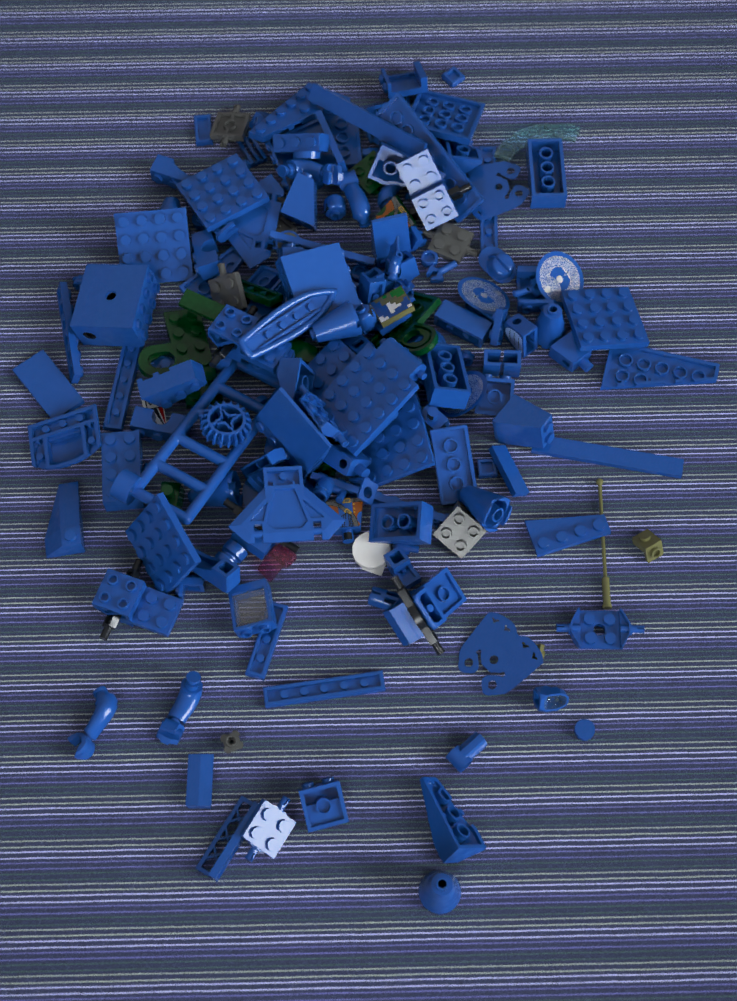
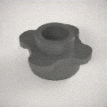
(236, 745)

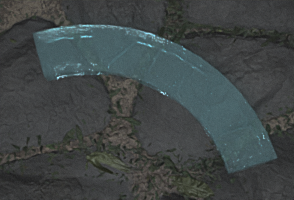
(518, 141)

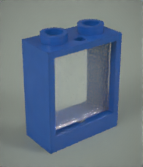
(252, 608)

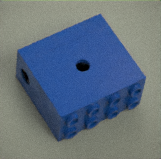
(115, 305)

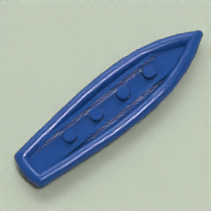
(286, 322)

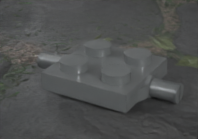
(230, 126)
(451, 242)
(228, 288)

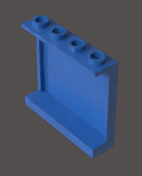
(315, 126)
(318, 269)

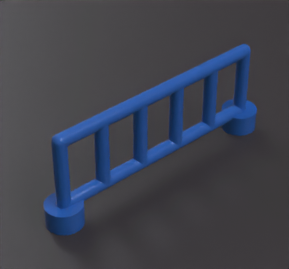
(131, 486)

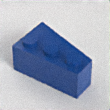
(172, 385)

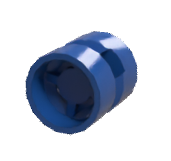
(232, 551)

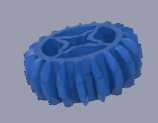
(222, 430)

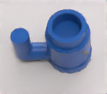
(325, 487)

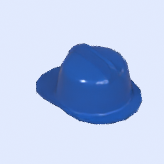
(497, 264)

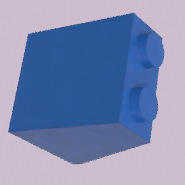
(301, 202)
(523, 424)

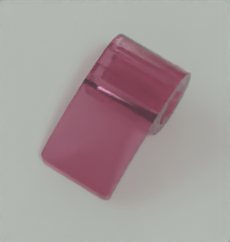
(276, 560)

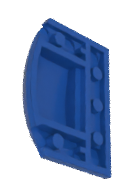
(65, 439)

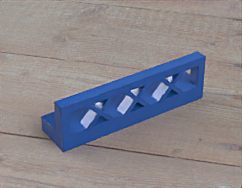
(234, 841)

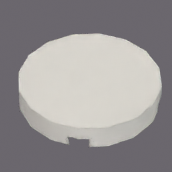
(369, 554)

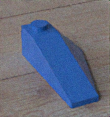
(465, 155)
(384, 166)
(65, 526)
(449, 830)

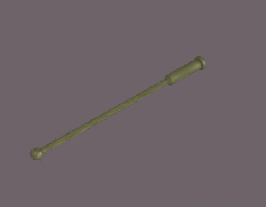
(605, 580)

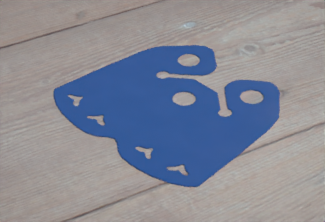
(485, 179)
(507, 646)

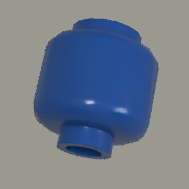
(334, 207)
(366, 316)

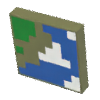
(392, 306)

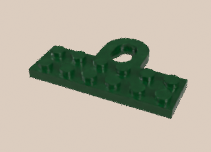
(414, 326)
(187, 342)

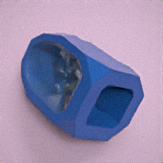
(549, 698)

